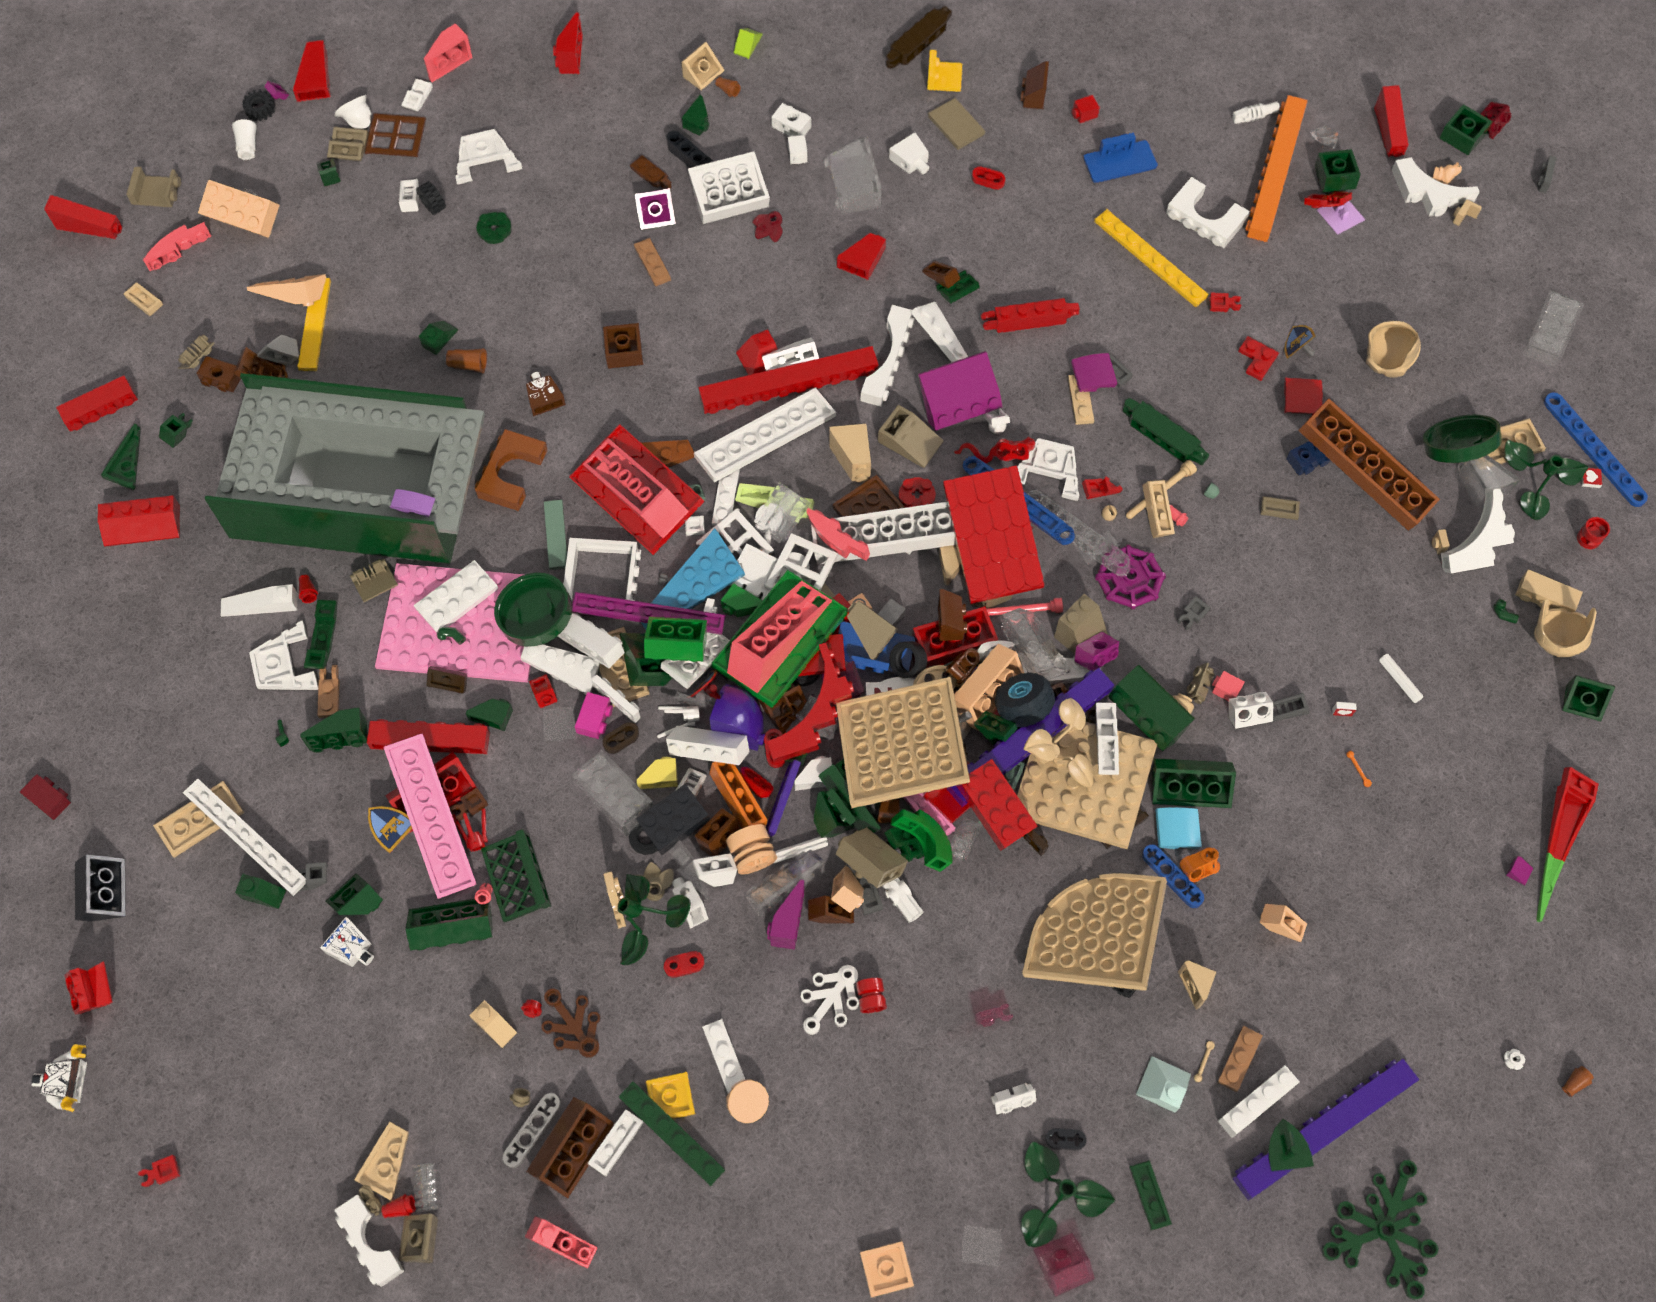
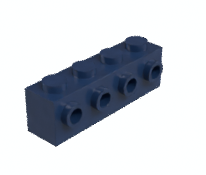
(1306, 458)

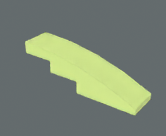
(757, 496)

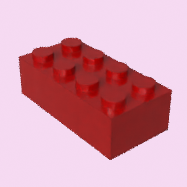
(942, 652)
(997, 805)

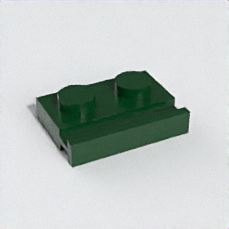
(961, 288)

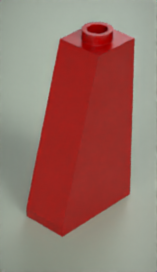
(313, 73)
(1391, 120)
(81, 218)

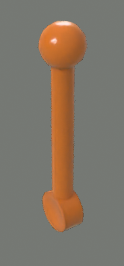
(1367, 783)

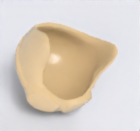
(1392, 348)
(1564, 632)

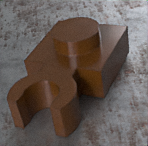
(471, 802)

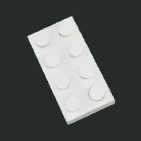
(456, 596)

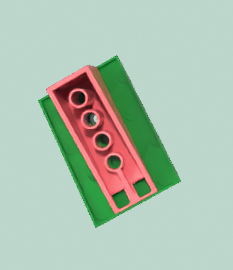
(779, 638)

